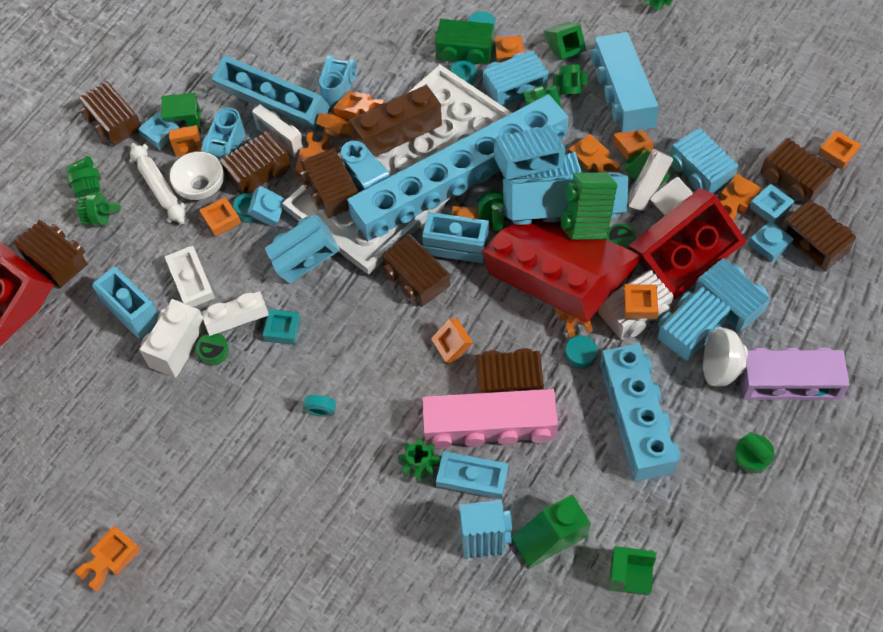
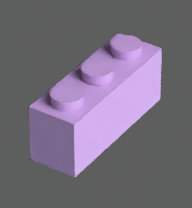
(788, 371)

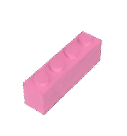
(490, 418)

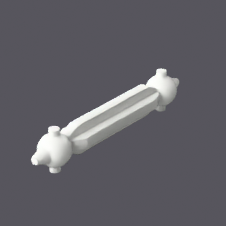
(157, 183)

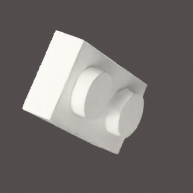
(285, 135)
(189, 277)
(234, 313)

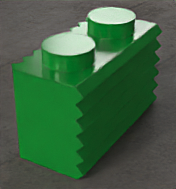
(464, 41)
(589, 206)

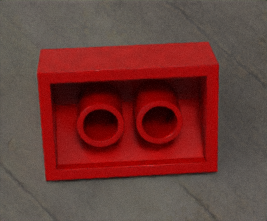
(688, 241)

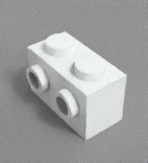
(173, 338)

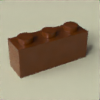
(397, 121)

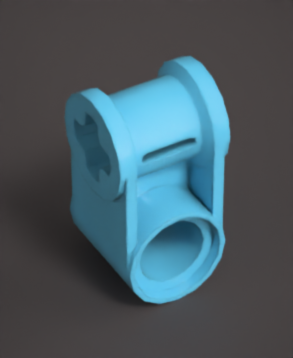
(336, 79)
(224, 134)
(362, 165)

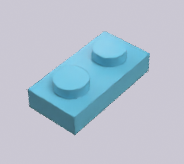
(472, 475)

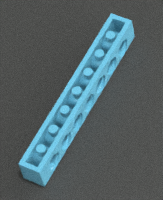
(454, 167)

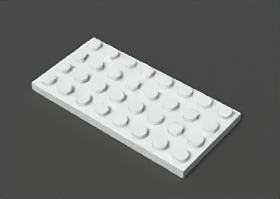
(462, 112)

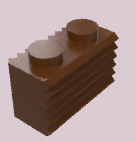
(110, 113)
(255, 163)
(797, 171)
(328, 181)
(818, 235)
(51, 253)
(415, 271)
(509, 371)

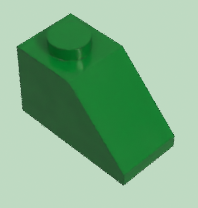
(552, 531)

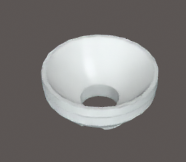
(196, 167)
(723, 357)

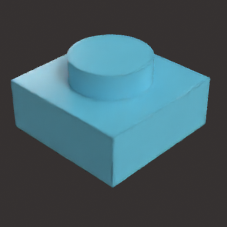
(157, 131)
(771, 204)
(266, 206)
(770, 241)

